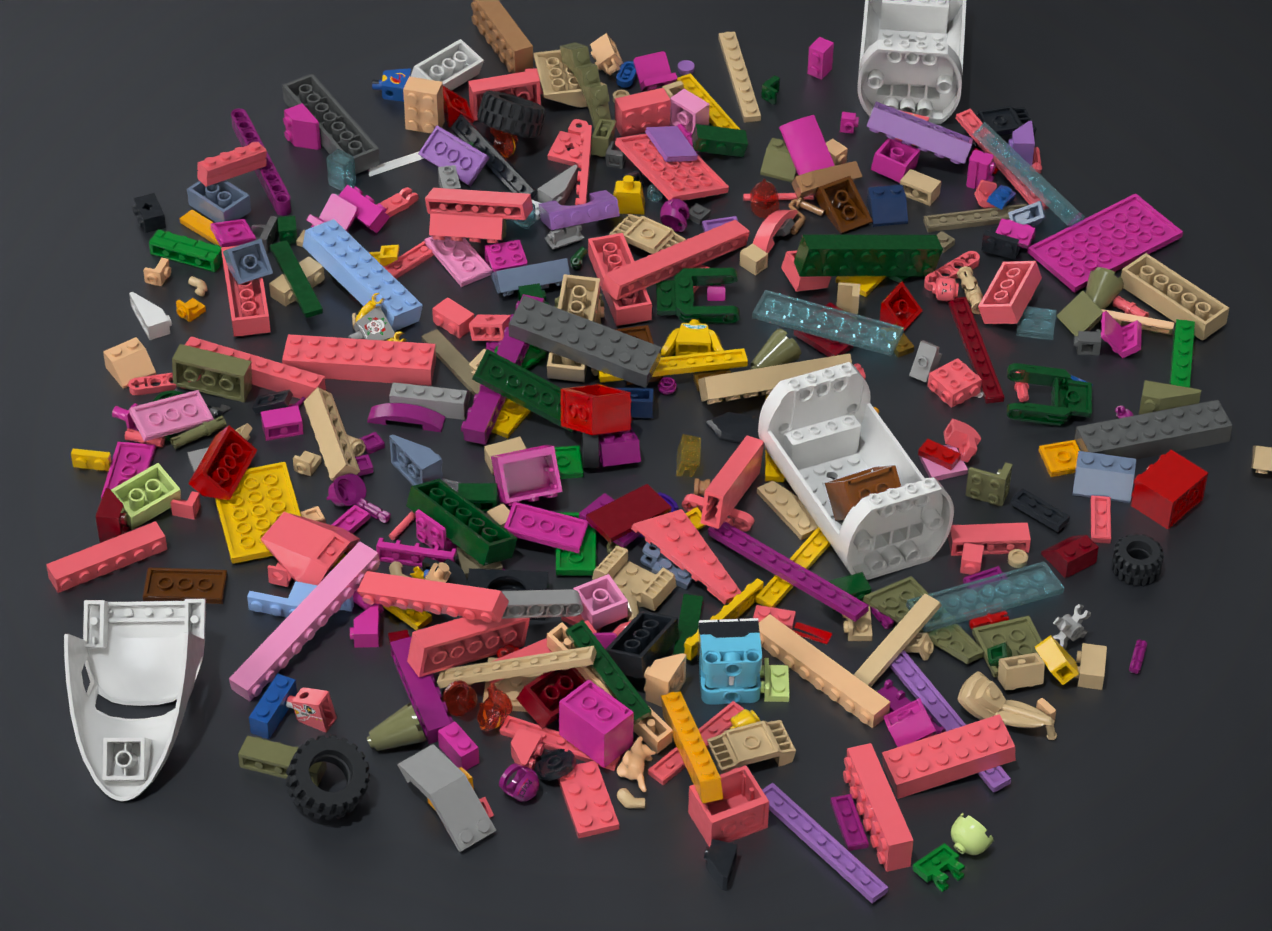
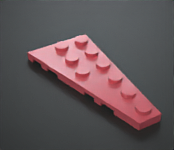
(689, 551)

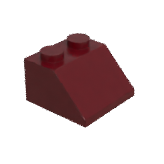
(111, 517)
(1072, 555)

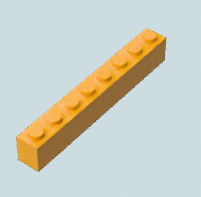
(692, 747)

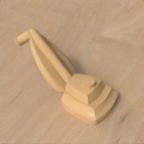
(985, 700)

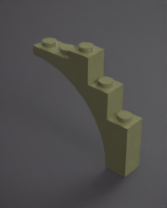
(596, 93)

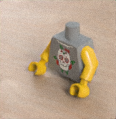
(373, 324)

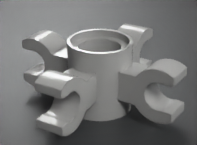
(1071, 626)

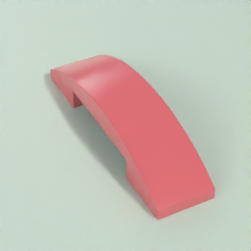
(769, 228)

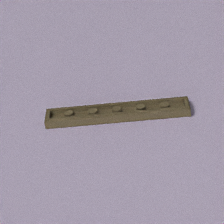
(968, 218)
(452, 359)

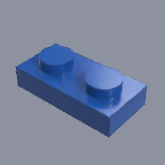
(1001, 197)

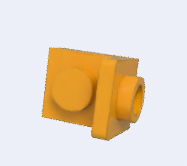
(190, 309)

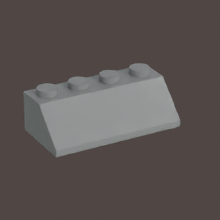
(448, 402)

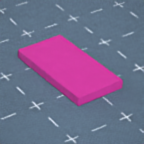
(127, 462)
(546, 527)

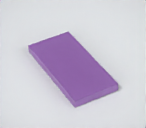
(447, 150)

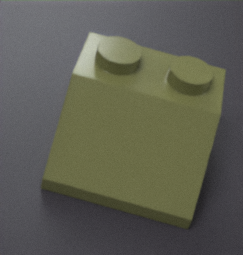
(778, 162)

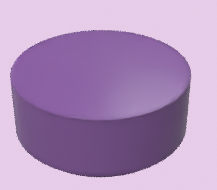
(686, 67)

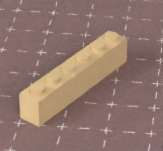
(330, 434)

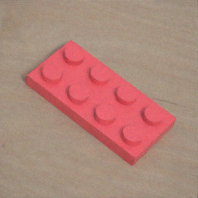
(588, 800)

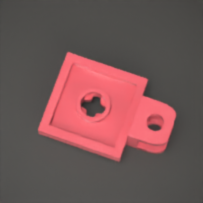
(566, 140)

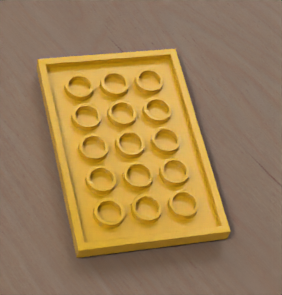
(254, 508)

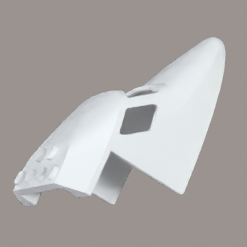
(137, 659)

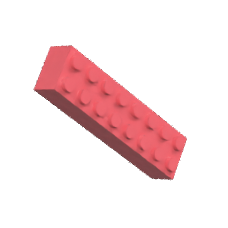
(362, 359)

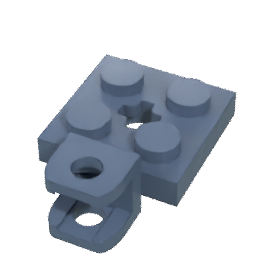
(659, 561)

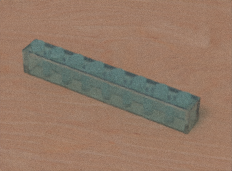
(1028, 175)

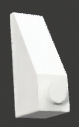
(150, 317)

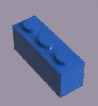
(272, 706)

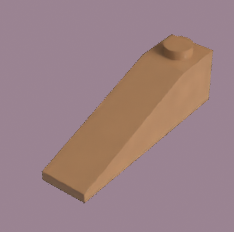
(810, 182)

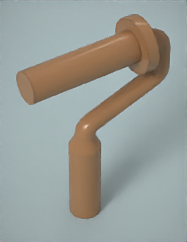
(800, 203)

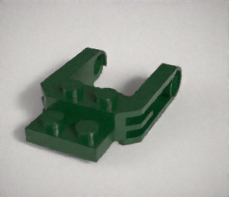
(677, 296)
(1067, 395)

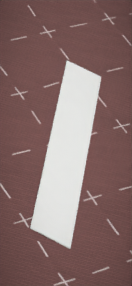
(394, 163)

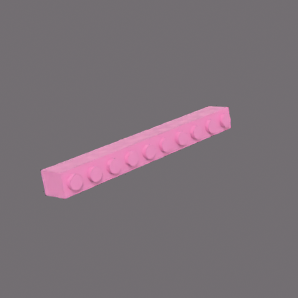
(304, 622)

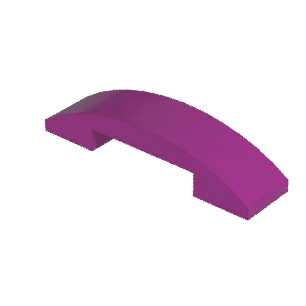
(407, 413)

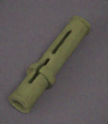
(206, 428)

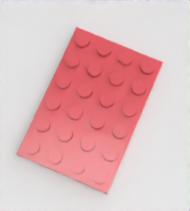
(673, 179)

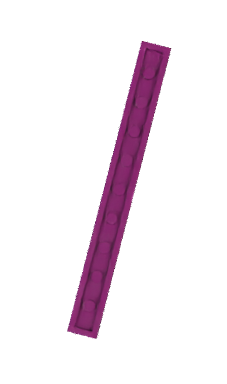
(789, 571)

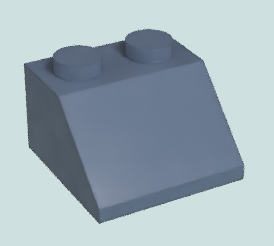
(248, 261)

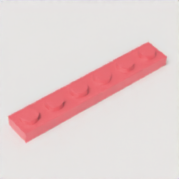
(584, 165)

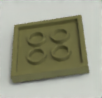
(1017, 633)

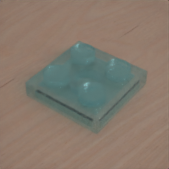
(1037, 323)

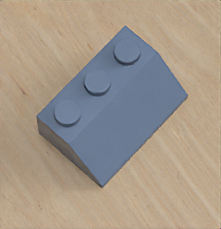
(1104, 476)

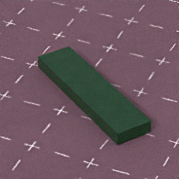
(688, 620)

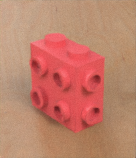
(954, 382)

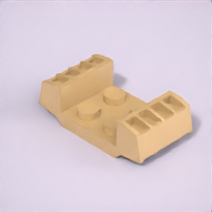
(647, 234)
(632, 579)
(751, 745)

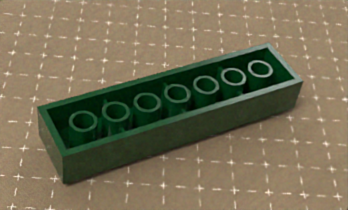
(867, 255)

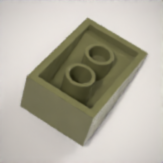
(1165, 396)

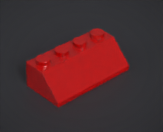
(223, 465)

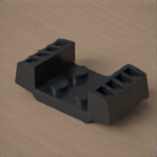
(1004, 120)

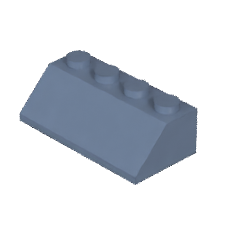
(544, 273)

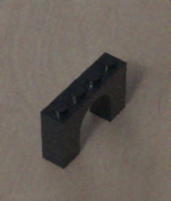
(509, 579)

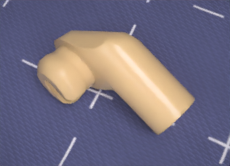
(199, 284)
(395, 569)
(628, 800)

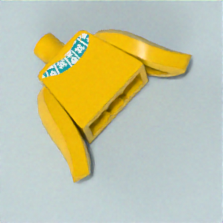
(691, 339)

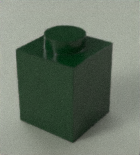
(287, 229)

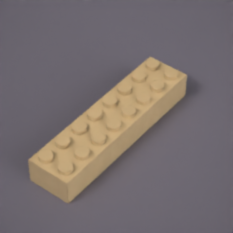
(760, 380)

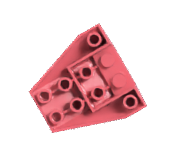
(307, 546)

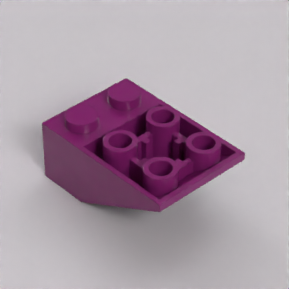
(619, 448)

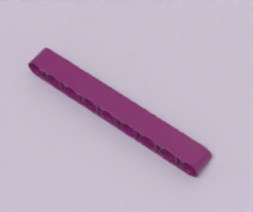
(267, 175)

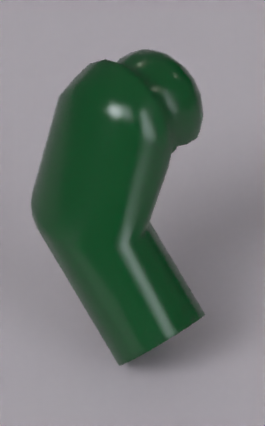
(576, 259)

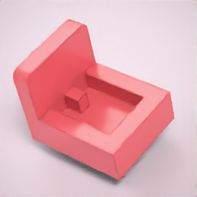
(983, 191)

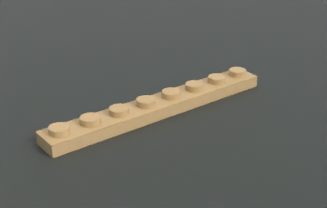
(739, 77)
(518, 666)

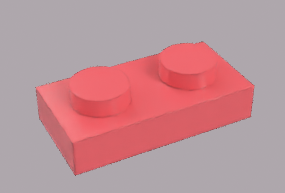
(785, 616)

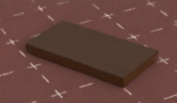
(183, 584)

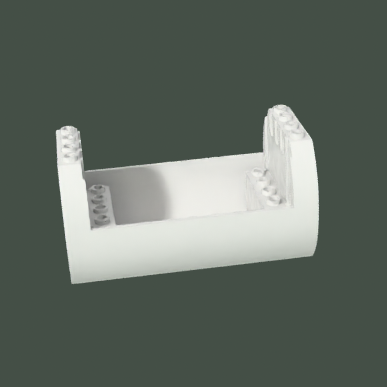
(912, 56)
(828, 428)

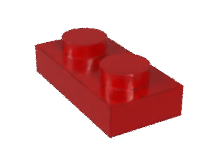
(939, 454)

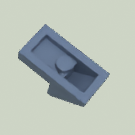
(1030, 214)

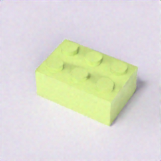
(147, 495)

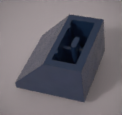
(641, 402)

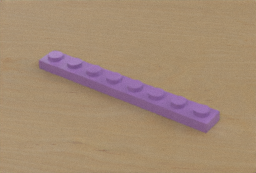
(824, 844)

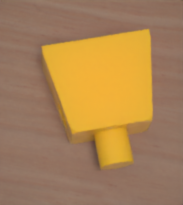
(629, 196)

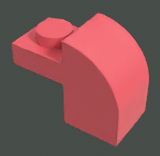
(963, 437)

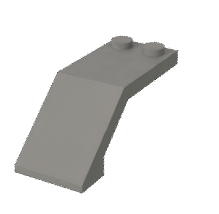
(450, 796)

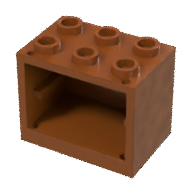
(849, 490)

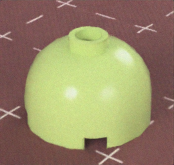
(970, 836)

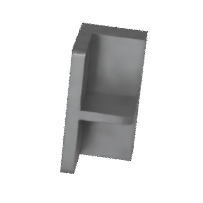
(266, 232)

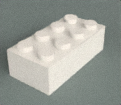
(451, 65)

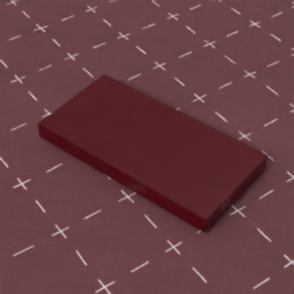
(618, 516)

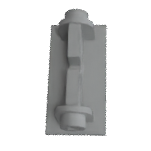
(561, 238)

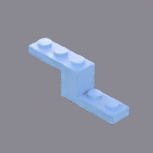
(285, 606)

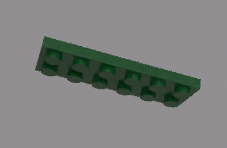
(520, 386)

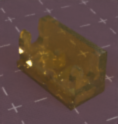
(688, 454)

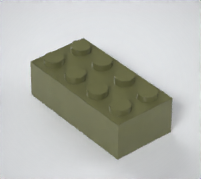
(219, 373)

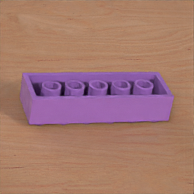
(920, 133)

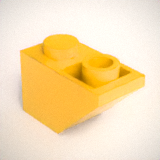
(1057, 660)

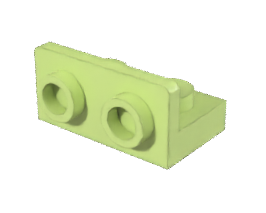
(775, 682)

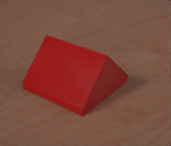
(454, 106)
(899, 307)

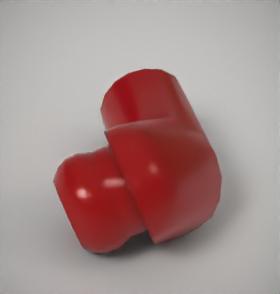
(506, 649)

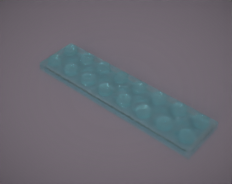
(828, 322)
(992, 595)

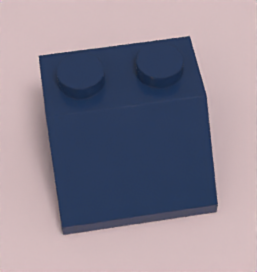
(887, 205)

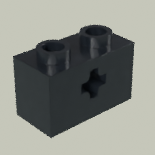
(149, 213)

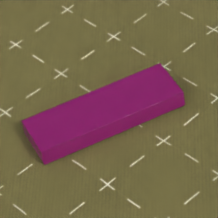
(849, 822)

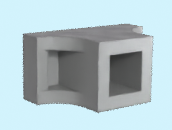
(926, 361)

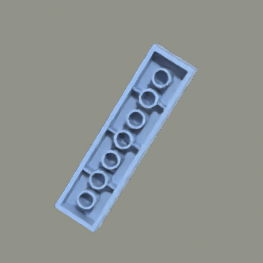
(361, 273)

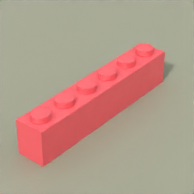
(479, 203)
(106, 557)

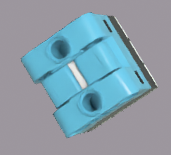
(729, 661)

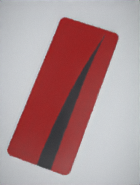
(812, 633)

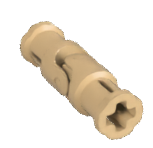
(971, 288)

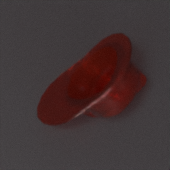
(764, 199)

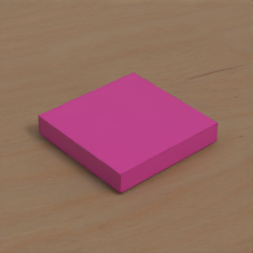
(232, 233)

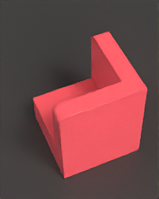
(188, 508)

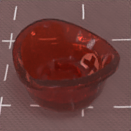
(460, 698)

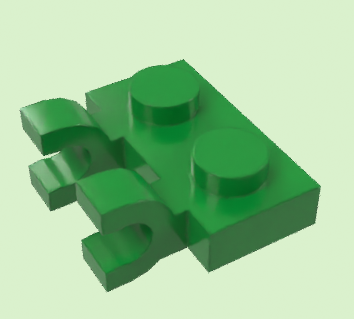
(936, 862)

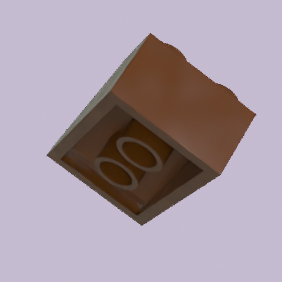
(843, 205)

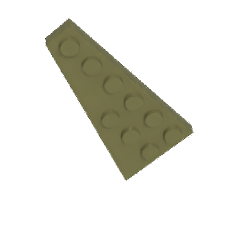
(892, 603)

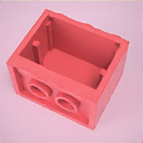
(737, 814)

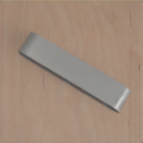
(543, 603)

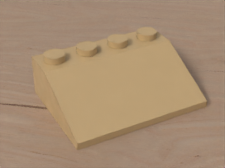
(558, 80)

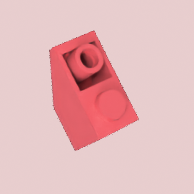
(526, 747)

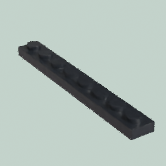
(497, 162)

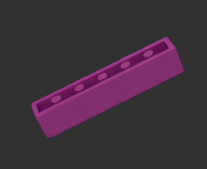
(421, 692)

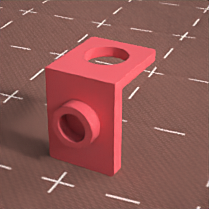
(279, 575)

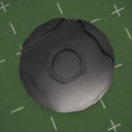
(555, 764)

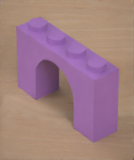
(601, 206)

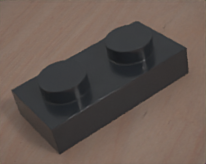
(272, 401)

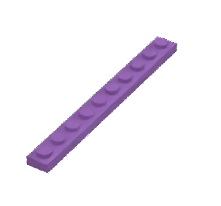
(940, 710)

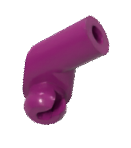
(1121, 412)

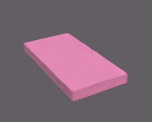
(459, 259)
(170, 415)

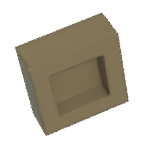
(946, 241)

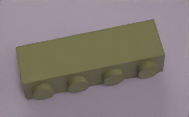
(273, 758)

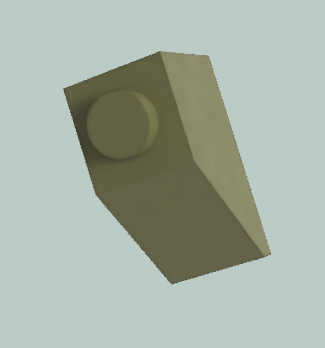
(602, 136)

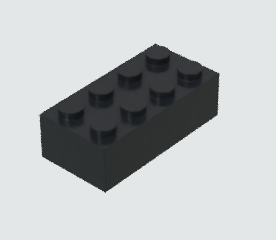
(643, 642)

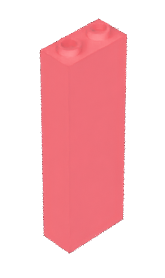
(732, 482)

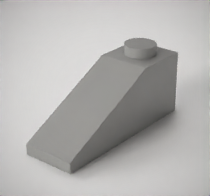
(559, 187)

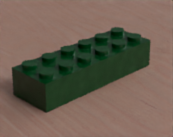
(463, 522)

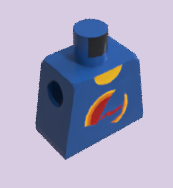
(392, 84)

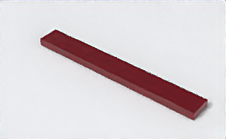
(976, 349)

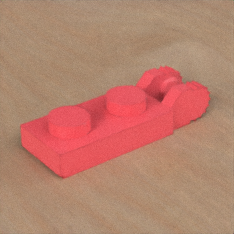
(399, 201)

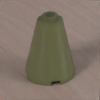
(1103, 286)
(777, 351)
(397, 730)

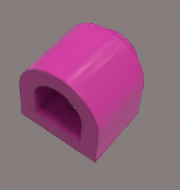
(848, 122)

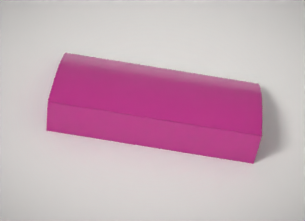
(806, 145)

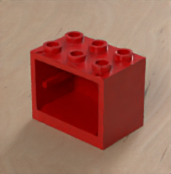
(596, 409)
(1169, 489)

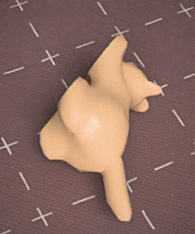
(633, 763)

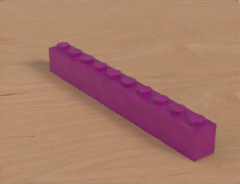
(488, 403)

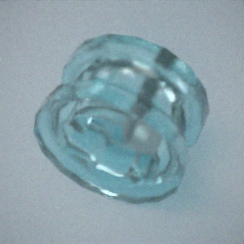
(654, 197)

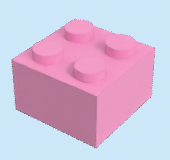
(688, 110)
(602, 602)

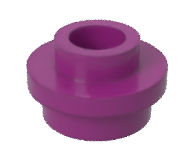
(667, 385)

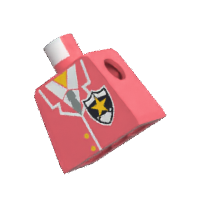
(313, 708)

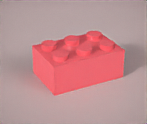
(642, 110)

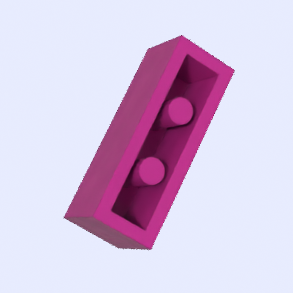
(369, 214)

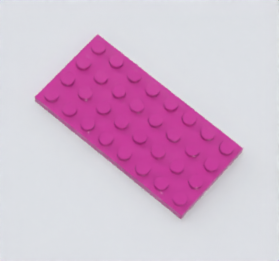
(1105, 240)

